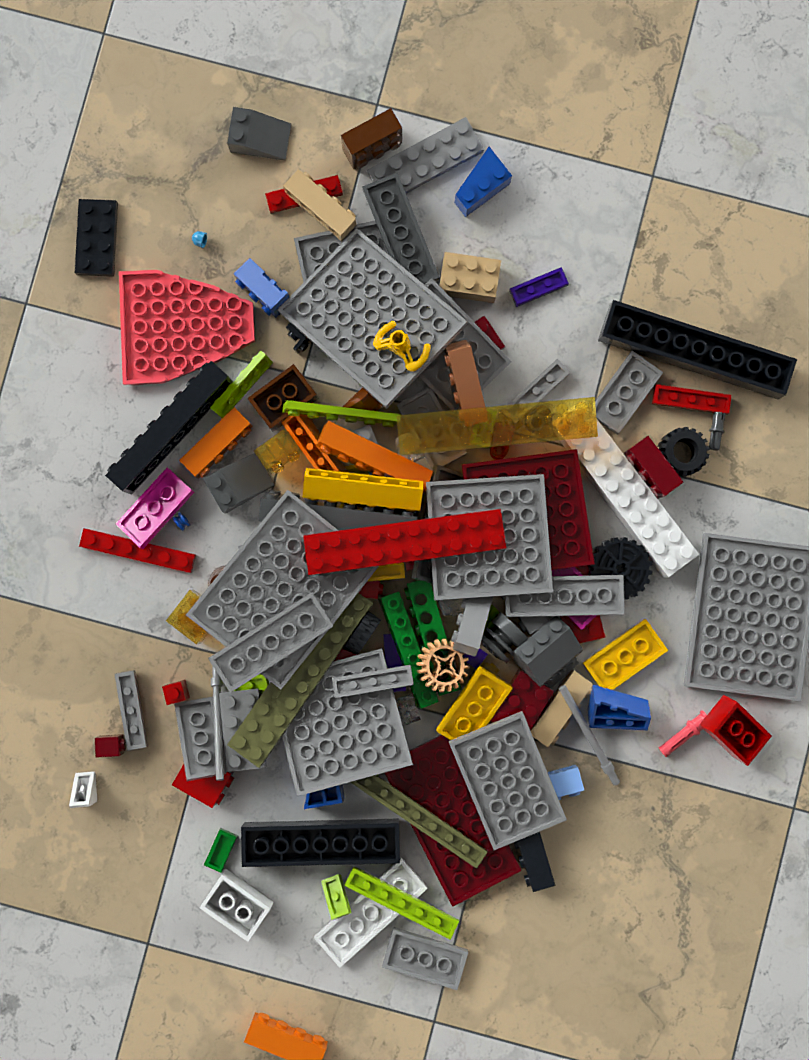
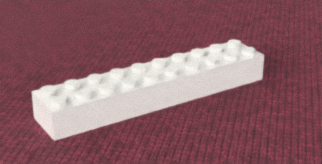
(633, 502)

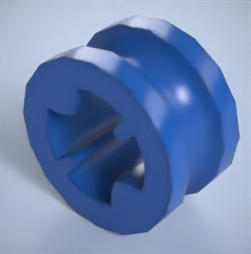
(181, 521)

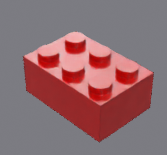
(735, 730)

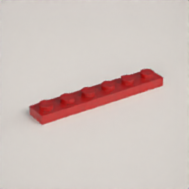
(127, 548)

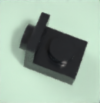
(296, 335)

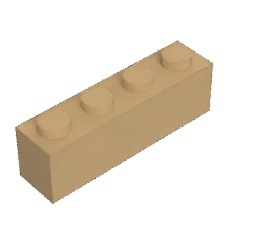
(320, 205)
(557, 712)

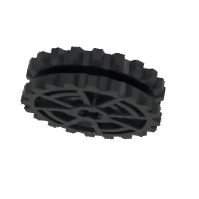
(632, 559)

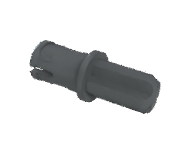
(716, 430)

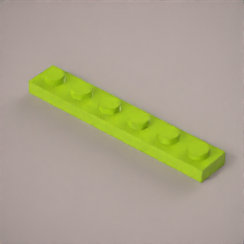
(332, 413)
(401, 902)

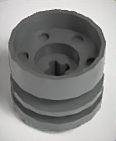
(503, 637)

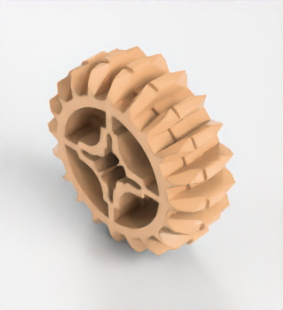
(437, 671)

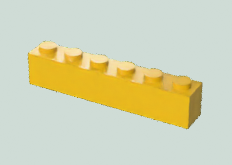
(362, 489)

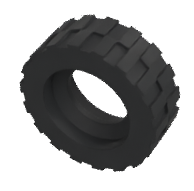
(362, 633)

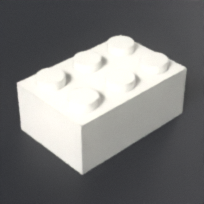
(236, 905)

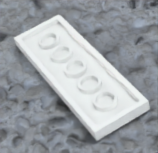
(350, 933)

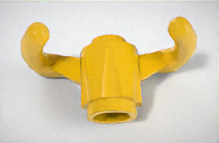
(400, 345)

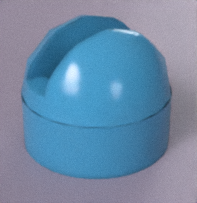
(199, 239)

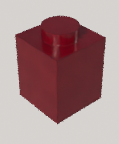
(109, 745)

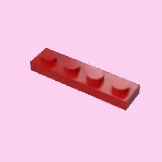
(280, 201)
(691, 399)

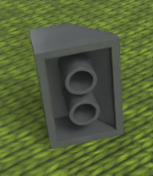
(547, 651)

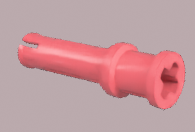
(692, 728)

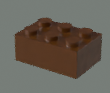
(372, 139)
(270, 398)

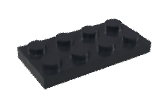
(96, 237)

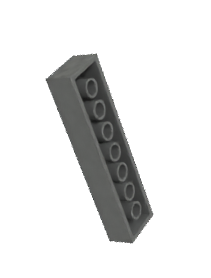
(342, 515)

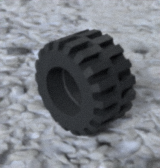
(697, 447)

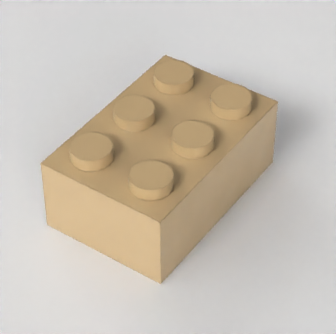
(470, 277)

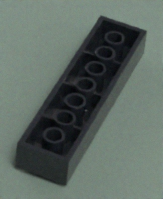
(169, 429)
(320, 842)

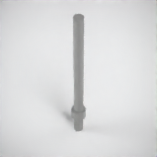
(217, 683)
(606, 765)

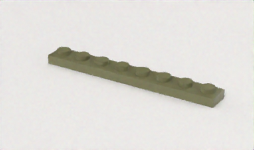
(422, 819)

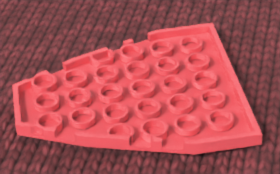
(177, 325)

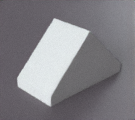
(84, 790)

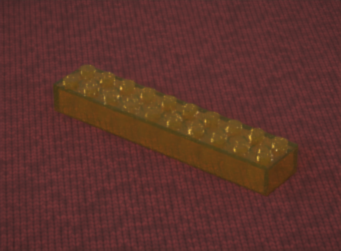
(497, 426)

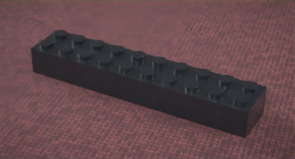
(697, 350)

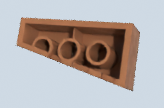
(464, 375)

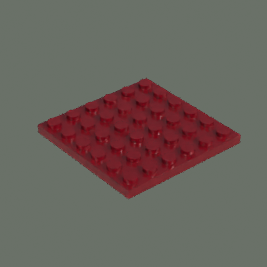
(565, 500)

